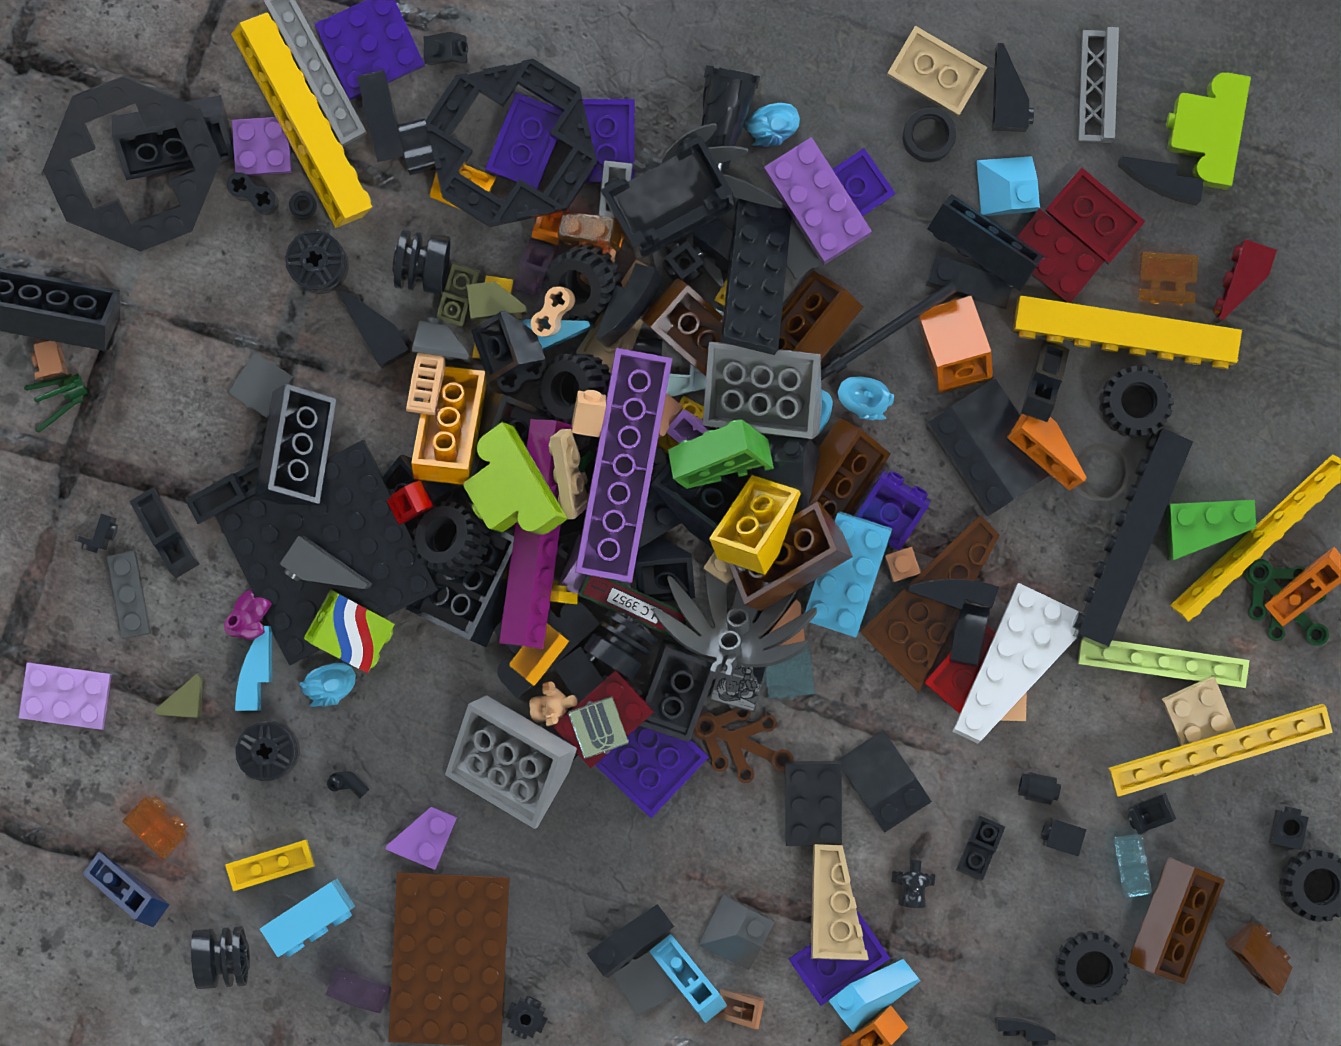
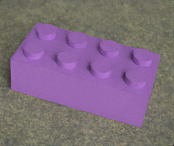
(817, 201)

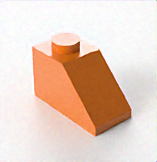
(879, 1031)

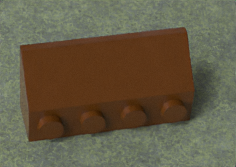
(816, 316)
(845, 468)
(808, 551)
(1176, 921)

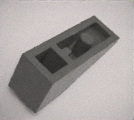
(312, 563)

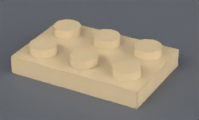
(936, 71)
(1198, 712)

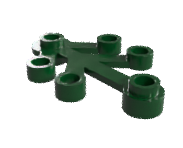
(1273, 588)

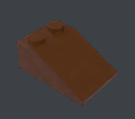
(686, 323)
(1261, 957)

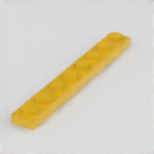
(1258, 540)
(1220, 750)

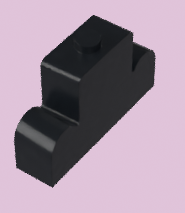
(574, 624)

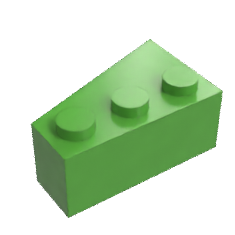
(719, 453)
(1205, 524)

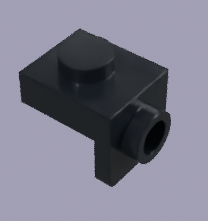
(445, 48)
(105, 531)
(1151, 813)

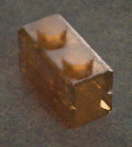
(590, 229)
(156, 826)

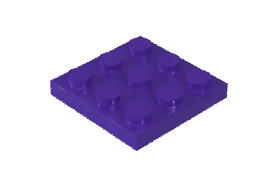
(369, 40)
(651, 767)

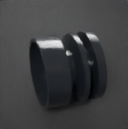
(422, 262)
(331, 268)
(621, 643)
(274, 735)
(222, 957)

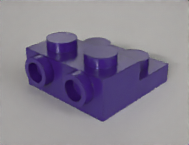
(895, 506)

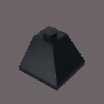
(506, 346)
(401, 475)
(657, 562)

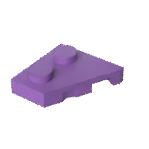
(425, 838)

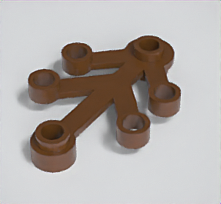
(738, 739)

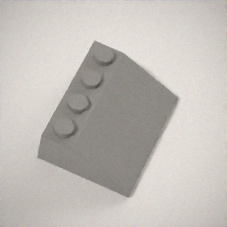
(765, 390)
(509, 760)

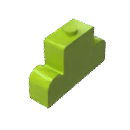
(1211, 128)
(512, 486)

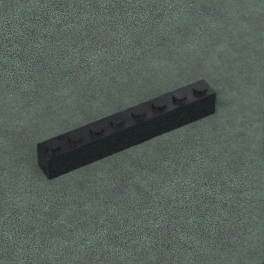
(1132, 538)

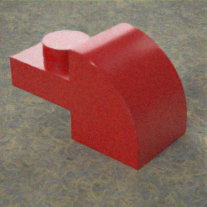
(409, 502)

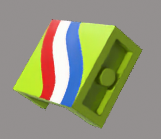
(349, 631)

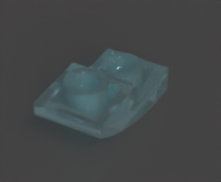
(1132, 865)

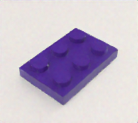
(611, 132)
(524, 141)
(863, 182)
(830, 976)

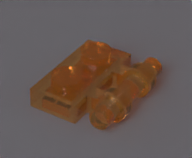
(1170, 269)

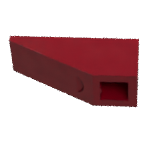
(1249, 270)

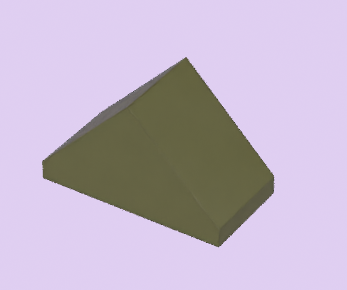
(186, 700)

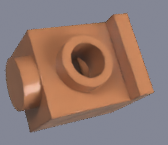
(49, 359)

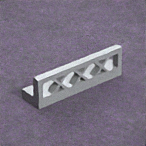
(1109, 85)

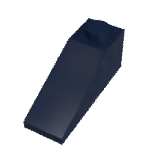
(126, 890)

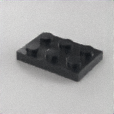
(813, 803)

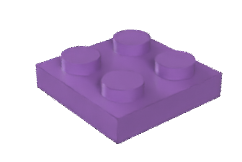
(260, 147)

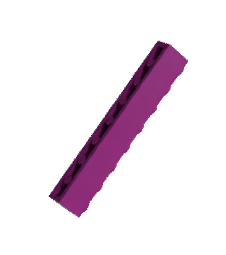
(532, 557)

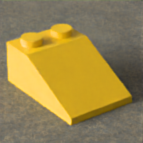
(755, 525)

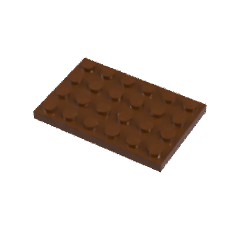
(449, 959)

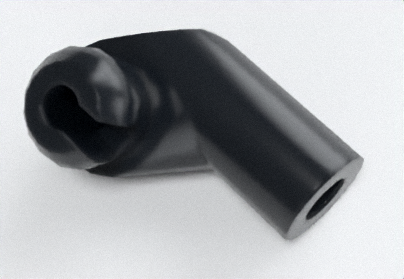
(347, 780)

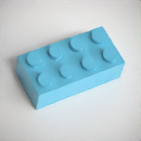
(846, 589)

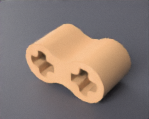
(552, 311)

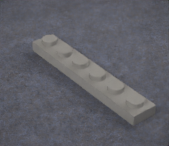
(316, 70)

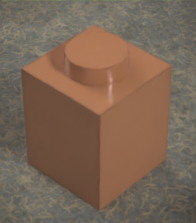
(901, 564)

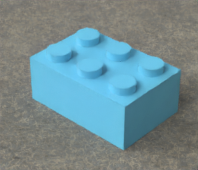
(308, 919)

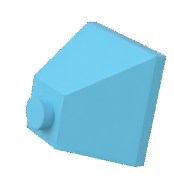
(1007, 186)

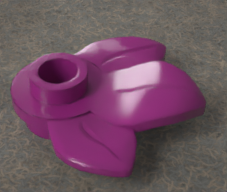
(246, 616)

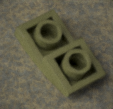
(455, 301)

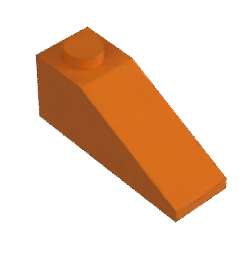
(1048, 448)
(1307, 587)

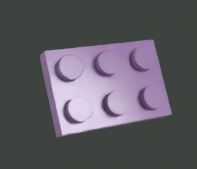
(65, 696)

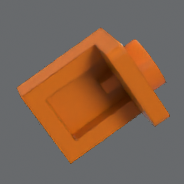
(547, 228)

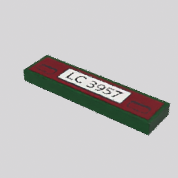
(627, 600)

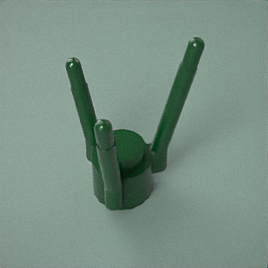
(69, 386)

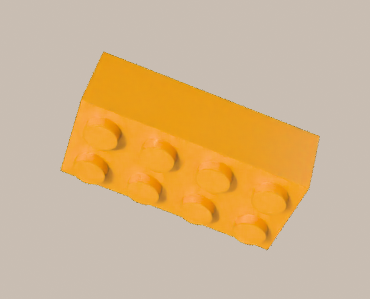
(449, 438)

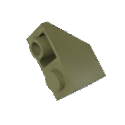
(489, 299)

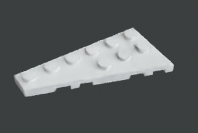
(1023, 648)

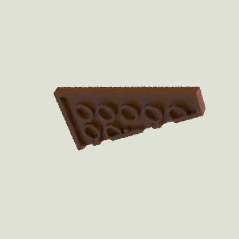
(915, 628)

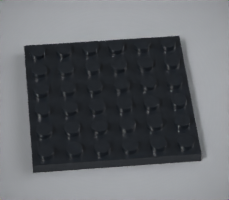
(348, 523)

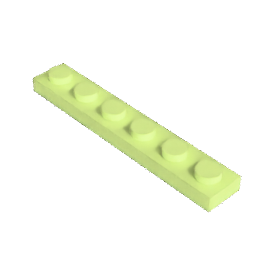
(1165, 662)

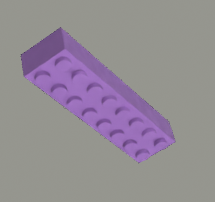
(623, 465)

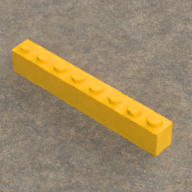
(301, 119)
(1126, 331)

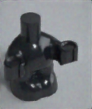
(913, 885)

